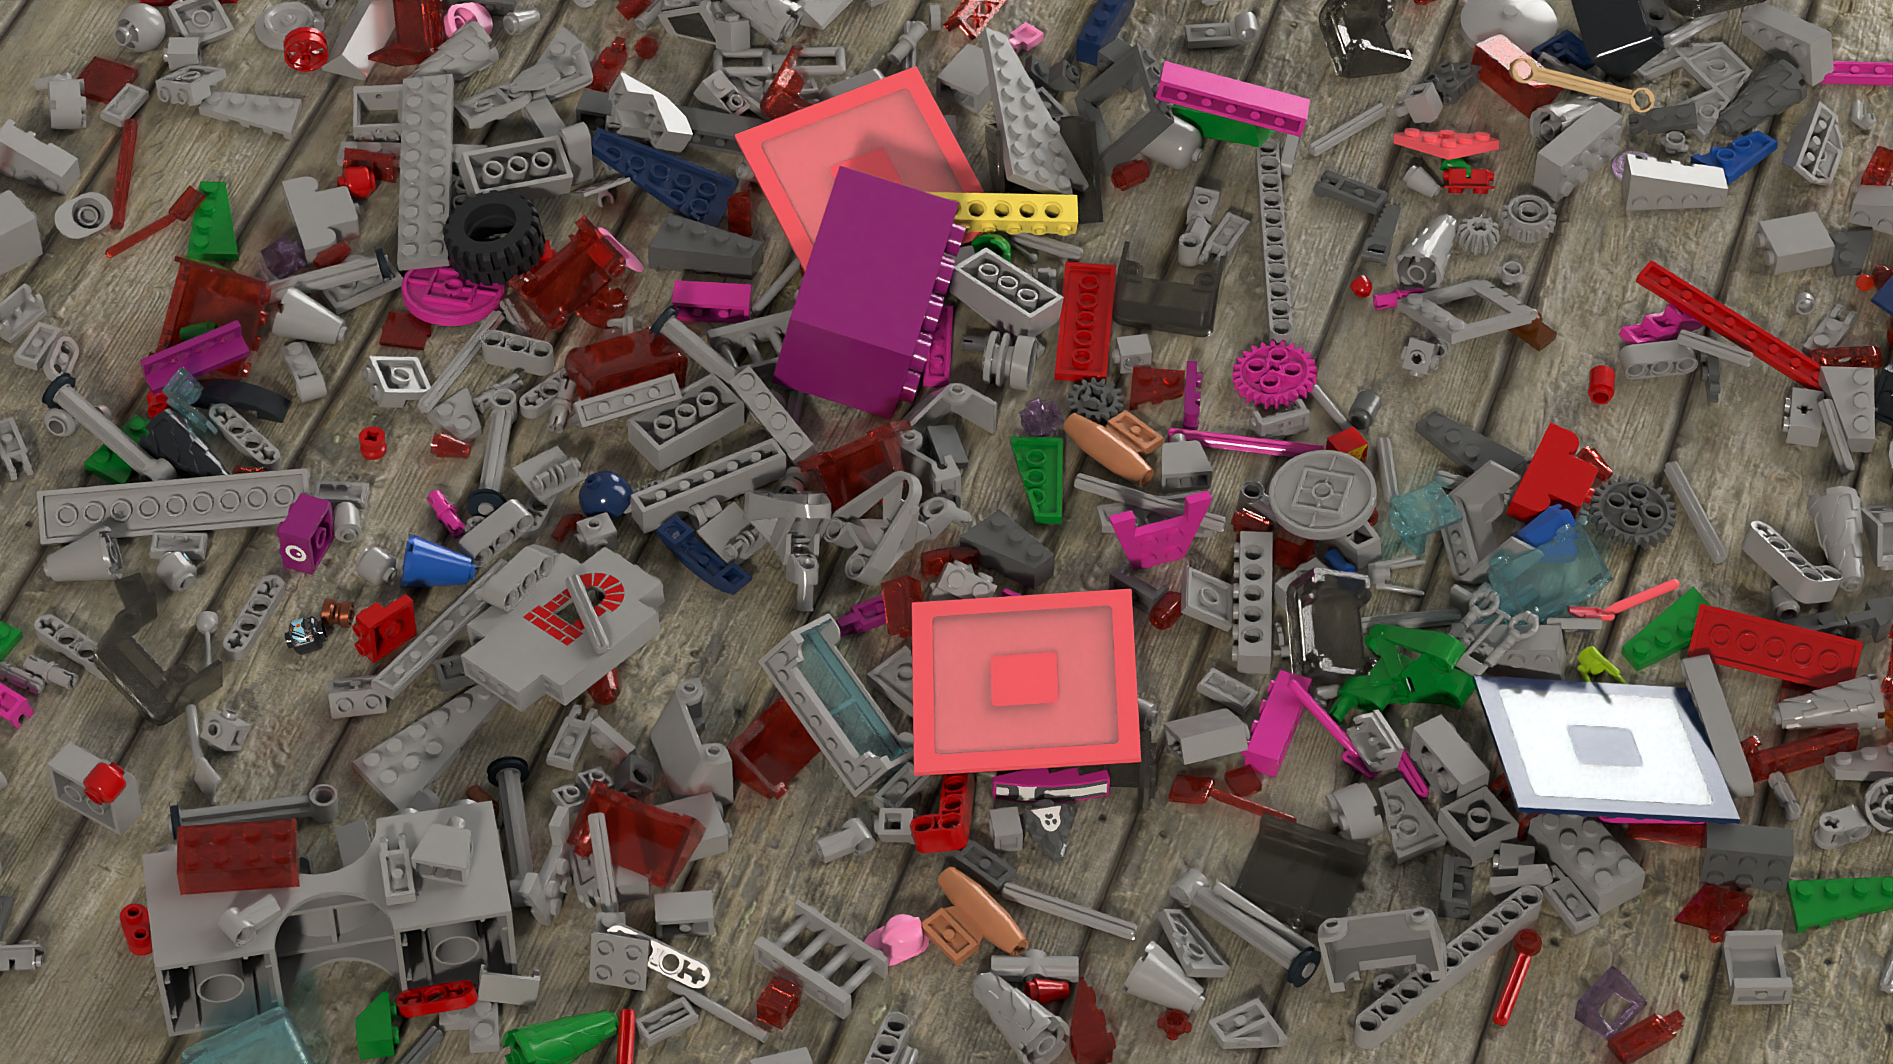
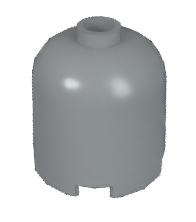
(1176, 146)

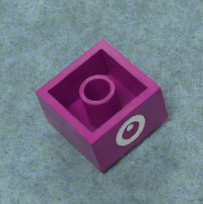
(306, 533)

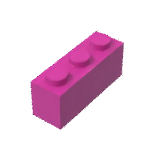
(712, 301)

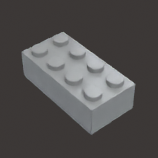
(1577, 152)
(527, 167)
(1005, 294)
(687, 425)
(1588, 857)

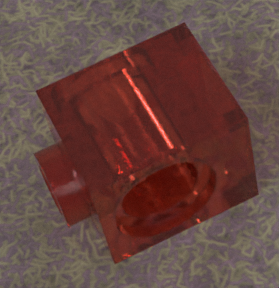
(778, 1002)

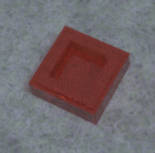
(1243, 781)

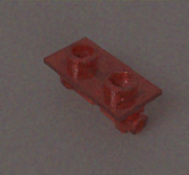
(739, 213)

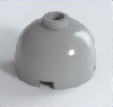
(1879, 804)

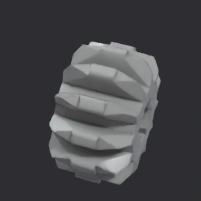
(1478, 235)

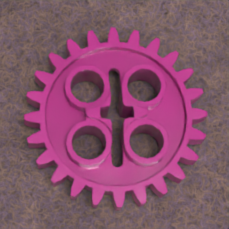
(1274, 374)

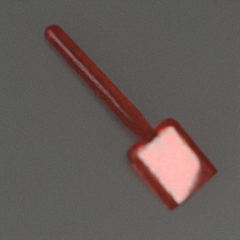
(181, 210)
(1198, 789)

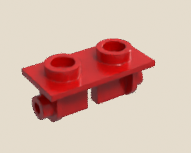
(1479, 180)

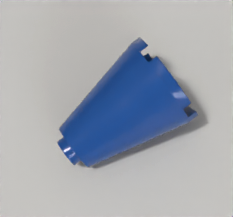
(433, 565)

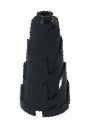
(177, 442)

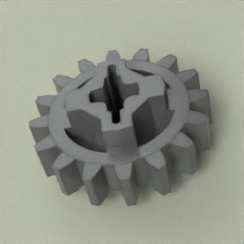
(1094, 400)

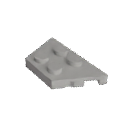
(560, 56)

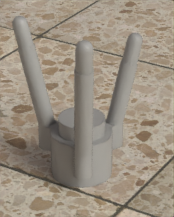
(1380, 572)

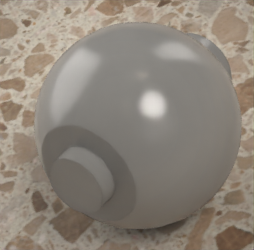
(140, 28)

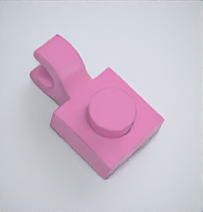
(1025, 37)

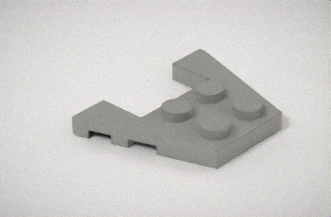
(547, 889)

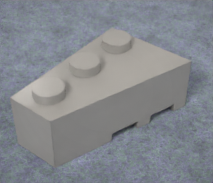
(35, 162)

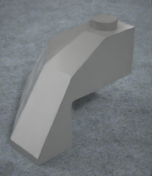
(645, 118)

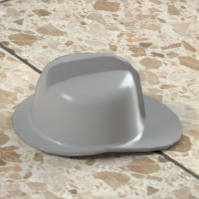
(83, 215)

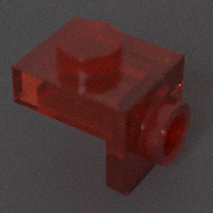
(1290, 554)

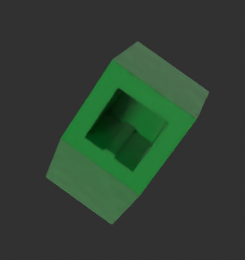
(375, 1029)

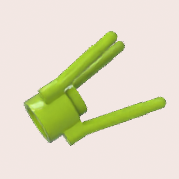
(1595, 663)

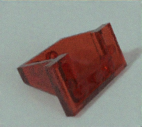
(859, 464)

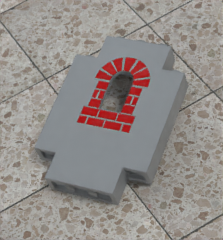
(539, 653)

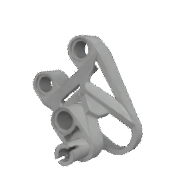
(788, 516)
(906, 524)

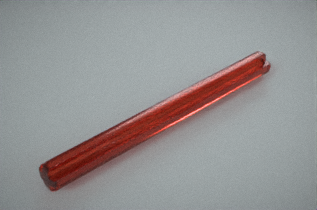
(123, 173)

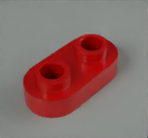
(136, 927)

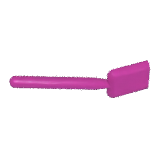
(1350, 756)

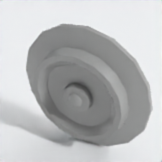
(284, 17)

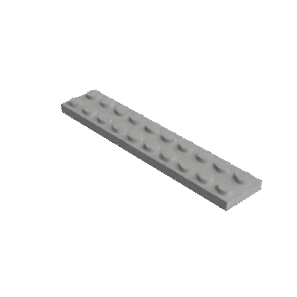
(425, 171)
(170, 505)

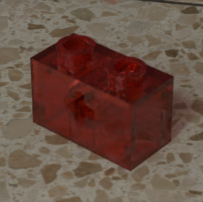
(1880, 168)

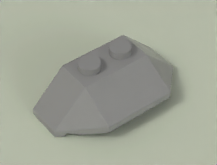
(1815, 146)

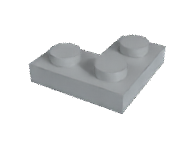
(482, 1022)

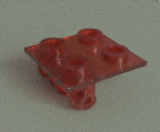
(1715, 911)

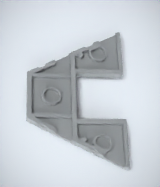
(1713, 67)

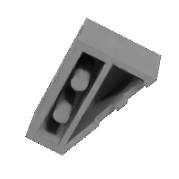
(1873, 208)
(1854, 402)

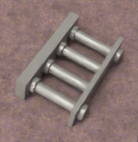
(749, 334)
(816, 983)

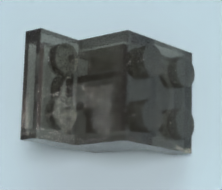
(1137, 774)

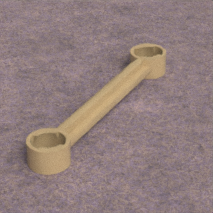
(1581, 85)

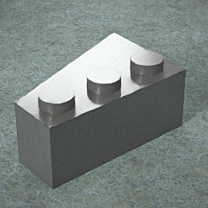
(1010, 550)

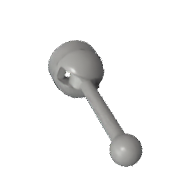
(207, 624)

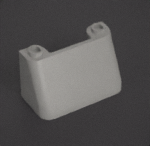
(686, 763)
(1381, 942)

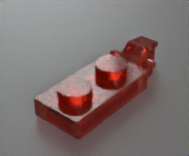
(609, 66)
(1645, 1036)

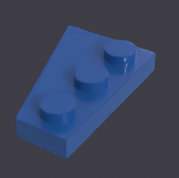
(1739, 156)

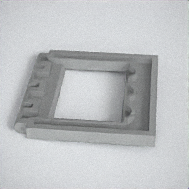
(1426, 311)

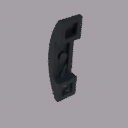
(243, 395)

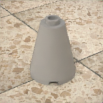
(307, 320)
(86, 559)
(1163, 981)

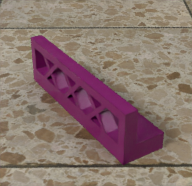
(217, 351)

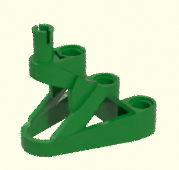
(1431, 673)

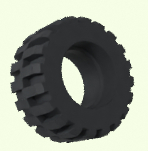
(487, 216)

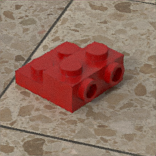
(384, 629)

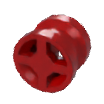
(157, 403)
(372, 443)

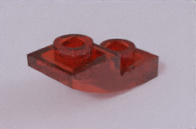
(934, 560)

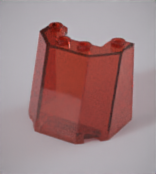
(219, 295)

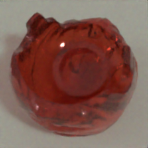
(604, 306)

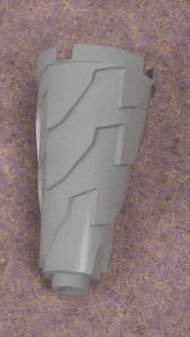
(770, 17)
(461, 54)
(1555, 118)
(1427, 255)
(1840, 531)
(1838, 706)
(1025, 1024)

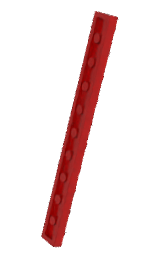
(1730, 325)

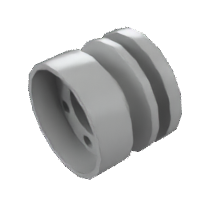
(1009, 360)

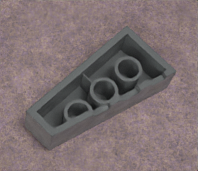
(704, 249)

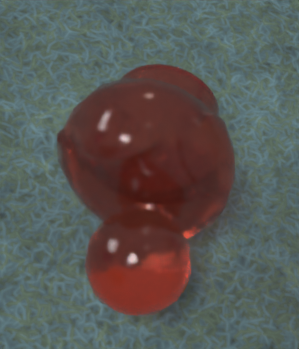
(1879, 276)

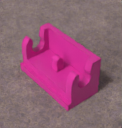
(13, 706)

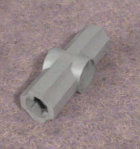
(1035, 964)

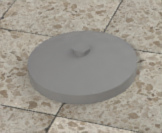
(1521, 21)

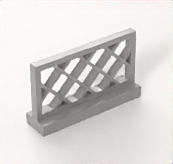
(625, 401)

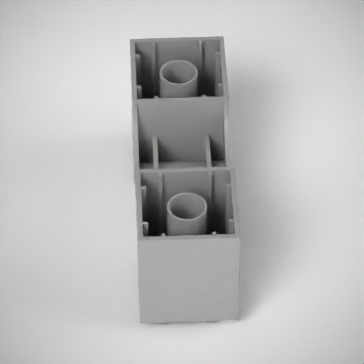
(329, 920)

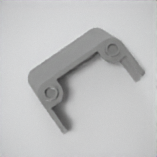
(930, 412)
(1473, 541)

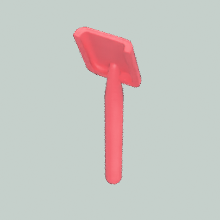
(1608, 613)

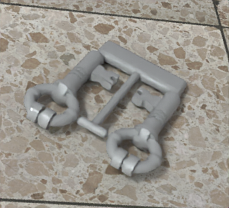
(1468, 663)

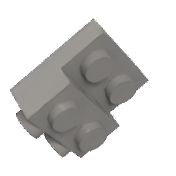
(200, 19)
(189, 84)
(395, 380)
(958, 584)

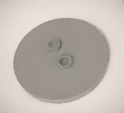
(1322, 494)

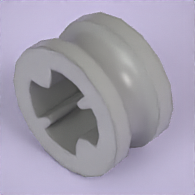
(1380, 982)

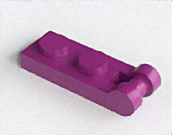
(1192, 397)

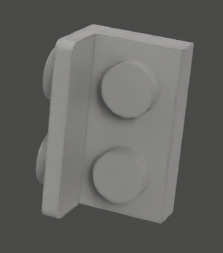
(354, 697)

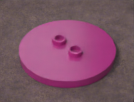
(448, 299)

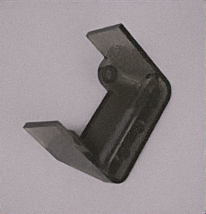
(1166, 304)
(140, 679)

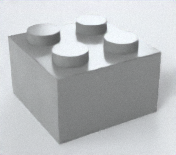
(1477, 825)

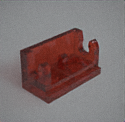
(381, 164)
(898, 600)

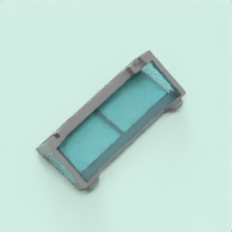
(836, 706)

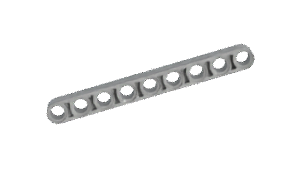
(1463, 956)

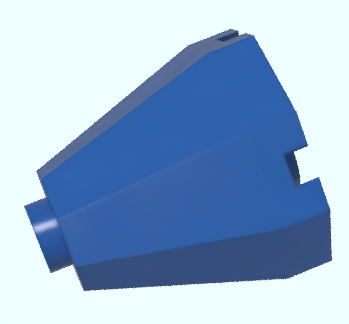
(1543, 527)

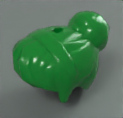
(995, 243)

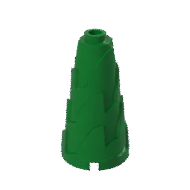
(559, 1039)

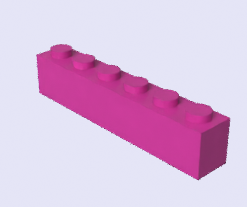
(1232, 99)

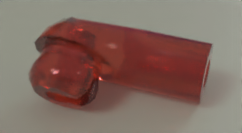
(566, 524)

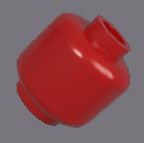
(358, 181)
(104, 783)

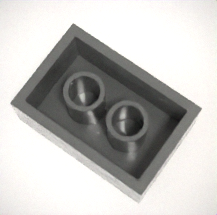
(1746, 856)

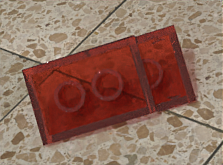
(1495, 58)

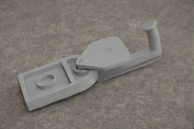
(513, 96)

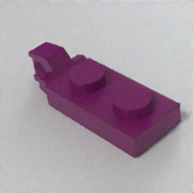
(863, 617)

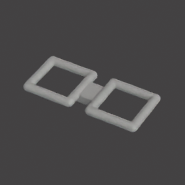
(772, 63)

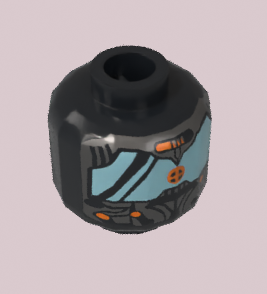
(306, 635)

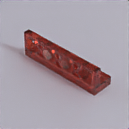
(965, 11)
(1801, 753)

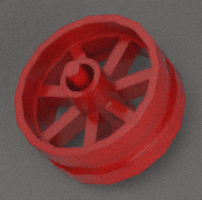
(306, 56)

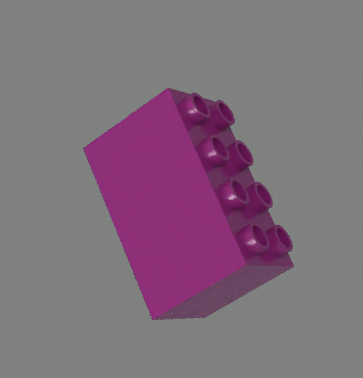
(870, 294)

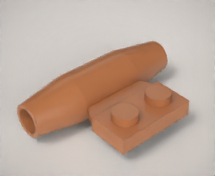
(1117, 444)
(972, 918)

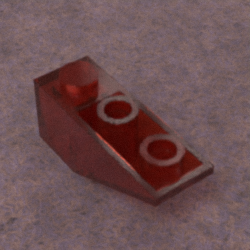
(1088, 1035)

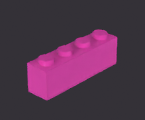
(1276, 725)

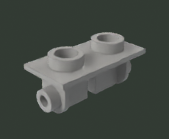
(24, 955)

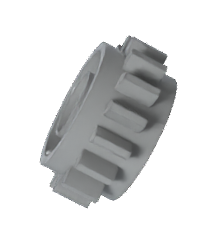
(1528, 218)

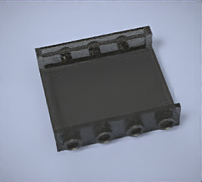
(1302, 873)

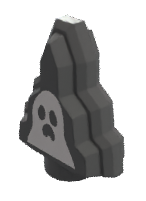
(1049, 826)

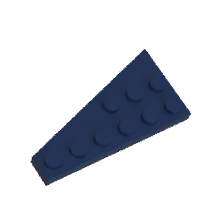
(677, 183)

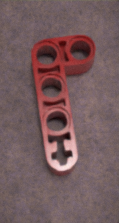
(951, 826)

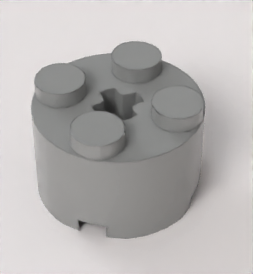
(66, 104)
(1354, 812)

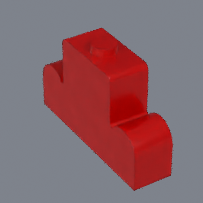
(1554, 478)

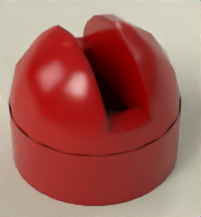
(1361, 287)

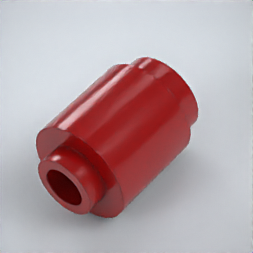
(1601, 384)

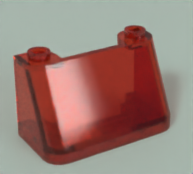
(570, 276)
(624, 362)
(772, 751)
(638, 834)

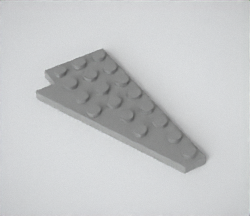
(1030, 138)

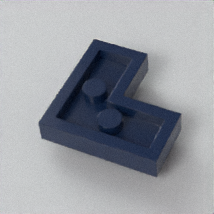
(1565, 47)

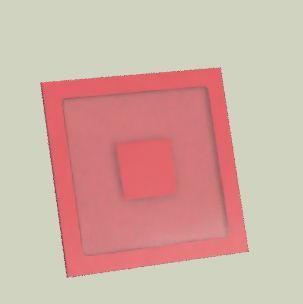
(876, 129)
(1024, 682)

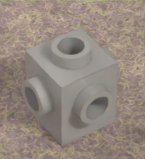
(1428, 352)
(596, 533)
(224, 730)

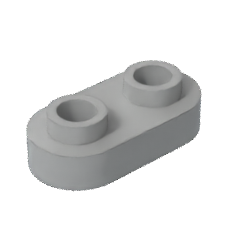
(59, 362)

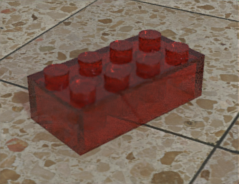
(238, 856)

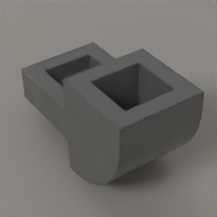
(1873, 621)

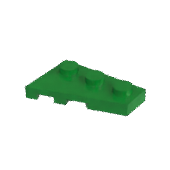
(109, 465)

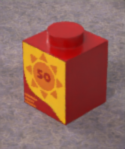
(1349, 442)

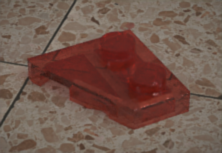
(1155, 385)

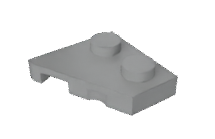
(1247, 1028)

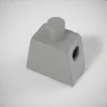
(1184, 466)
(444, 853)

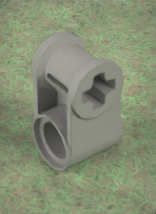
(1841, 828)

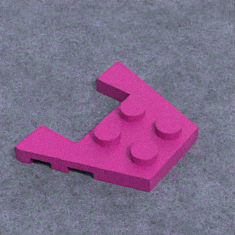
(1160, 540)

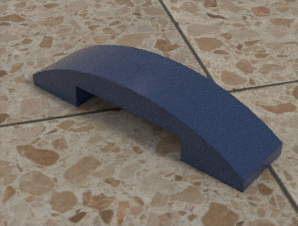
(700, 559)

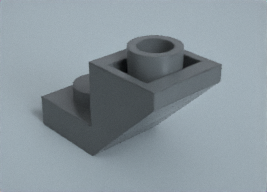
(1058, 77)

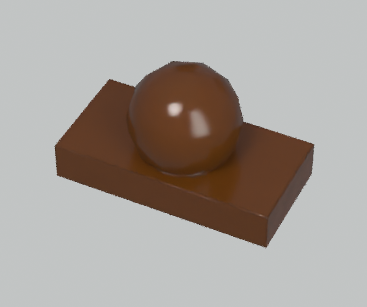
(1536, 333)

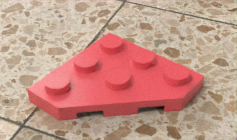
(1446, 143)

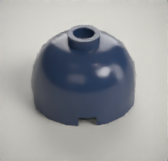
(604, 493)

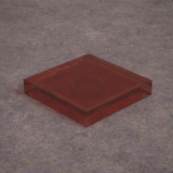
(105, 79)

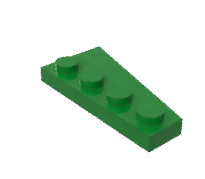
(1040, 471)

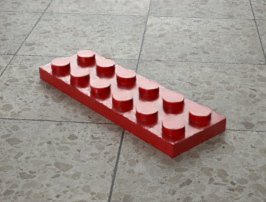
(1085, 322)
(1774, 648)

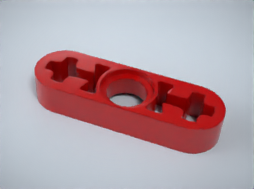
(419, 1000)

